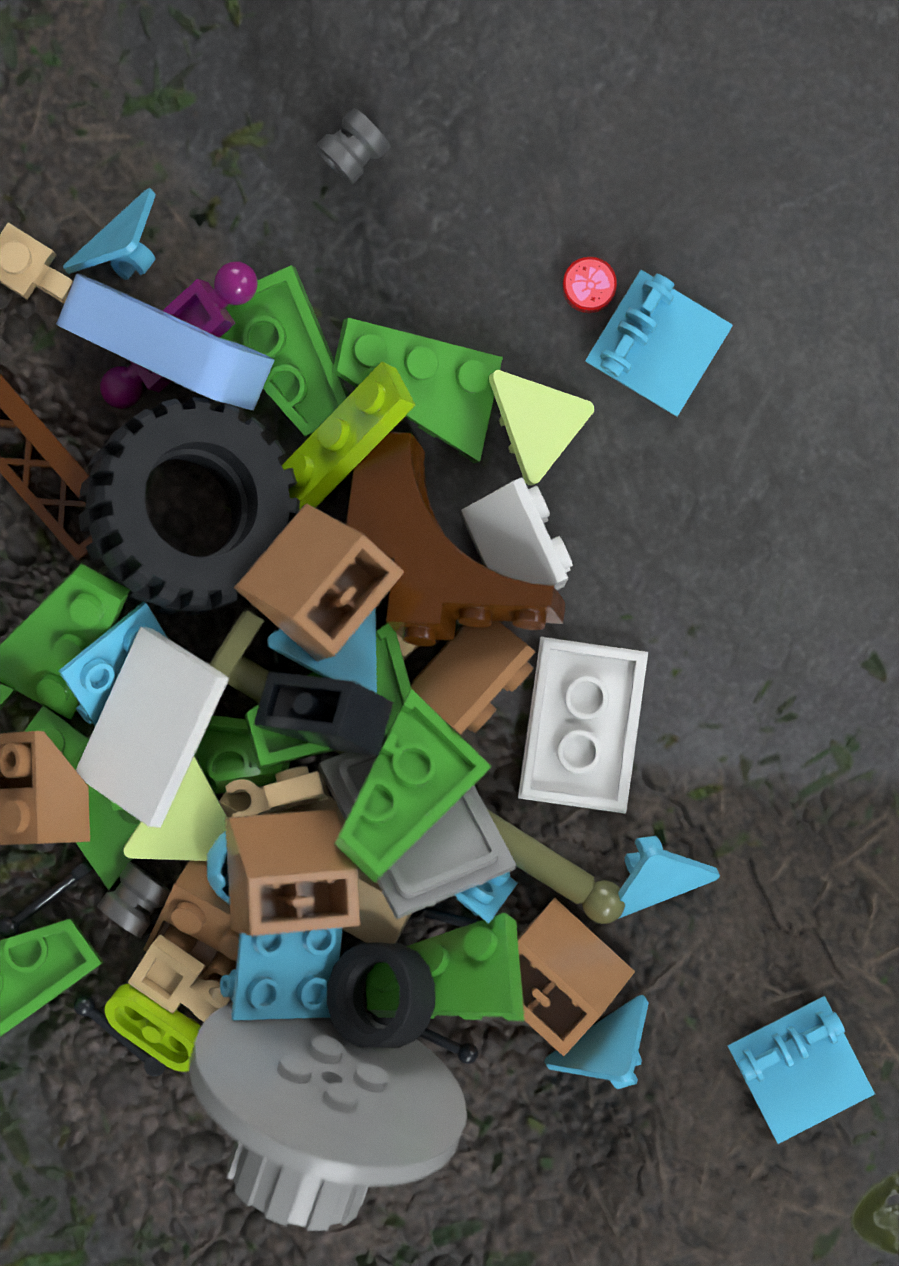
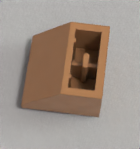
(319, 581)
(471, 673)
(40, 793)
(289, 873)
(199, 923)
(566, 976)

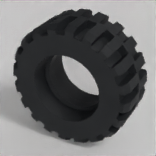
(119, 518)

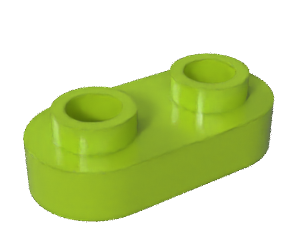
(152, 1027)

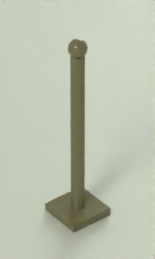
(598, 899)

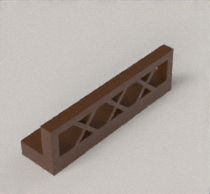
(56, 457)

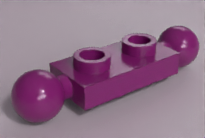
(196, 305)

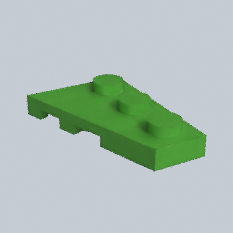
(41, 967)

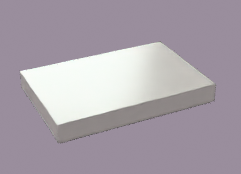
(583, 725)
(151, 726)

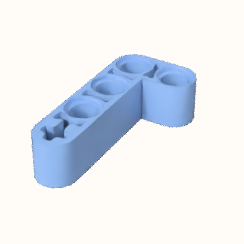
(165, 343)

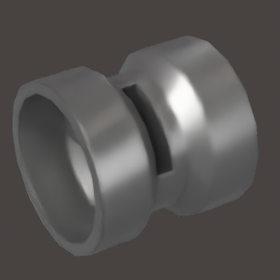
(352, 146)
(134, 899)

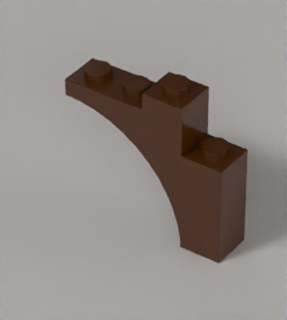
(438, 580)

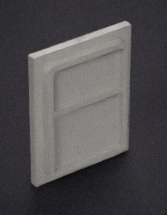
(448, 859)

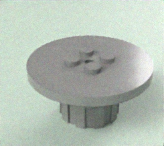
(322, 1114)

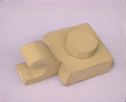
(26, 266)
(293, 789)
(171, 978)

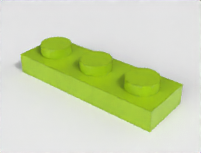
(348, 435)

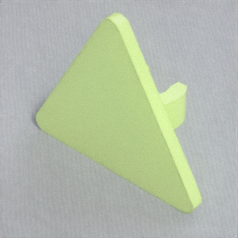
(537, 421)
(189, 826)

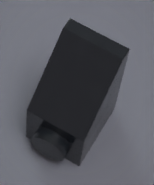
(324, 712)

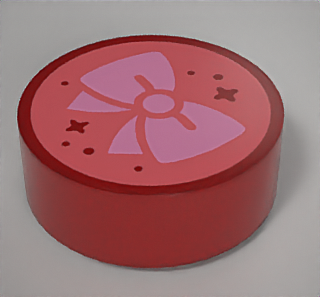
(589, 284)

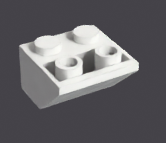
(512, 536)

